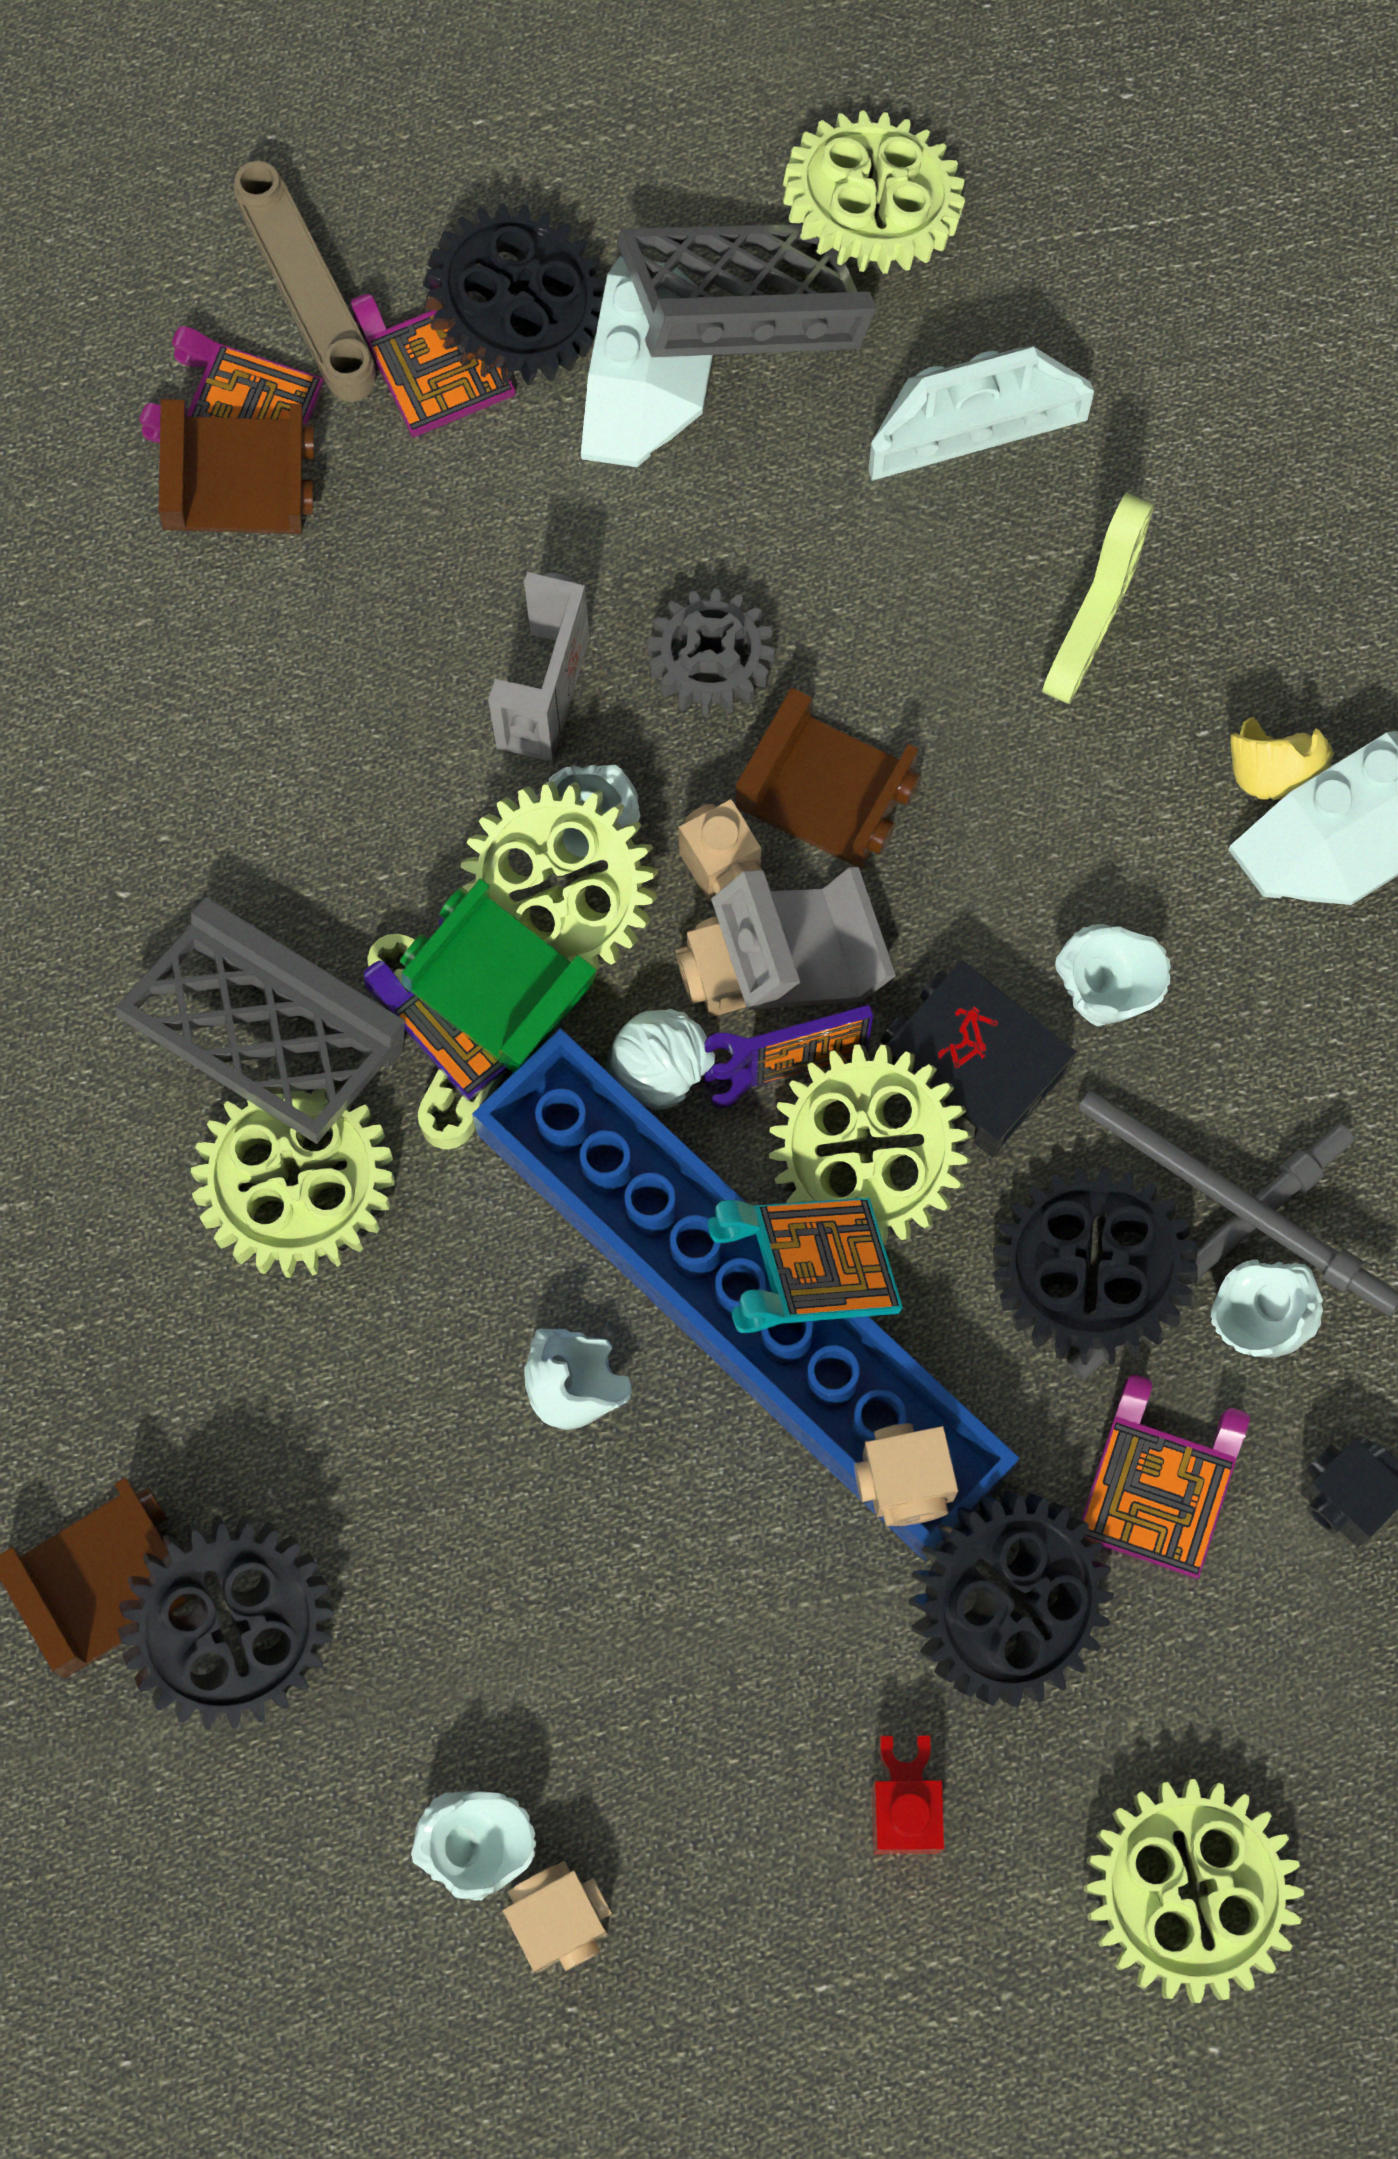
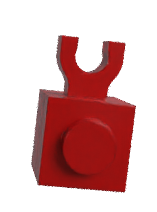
(906, 1808)

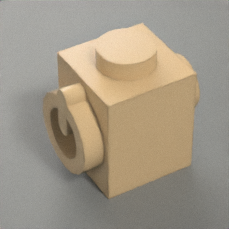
(717, 846)
(709, 970)
(907, 1475)
(557, 1918)

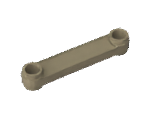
(304, 281)

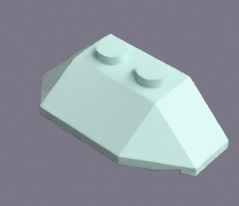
(630, 397)
(977, 408)
(1330, 834)

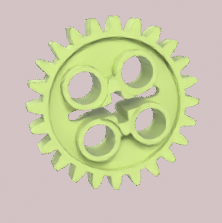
(838, 201)
(539, 831)
(864, 1090)
(302, 1228)
(1250, 1875)

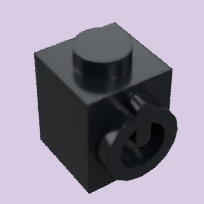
(1353, 1489)

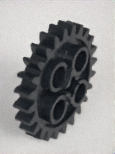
(486, 327)
(1152, 1268)
(170, 1643)
(974, 1643)

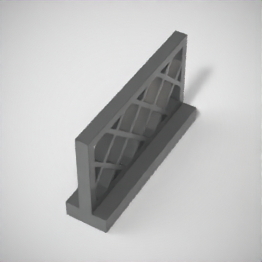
(748, 319)
(299, 988)

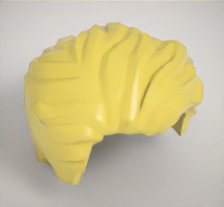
(1277, 766)

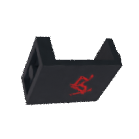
(985, 1048)

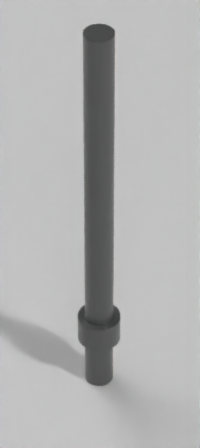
(1297, 1174)
(1341, 1268)

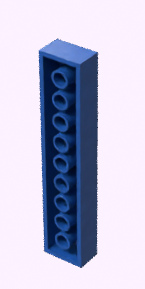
(648, 1210)

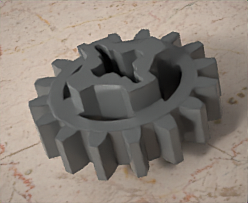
(708, 675)

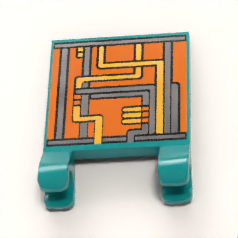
(818, 1258)

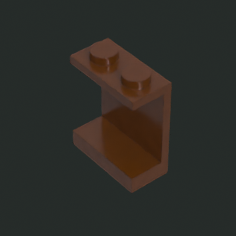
(233, 472)
(825, 784)
(78, 1577)

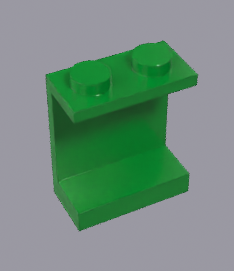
(494, 977)

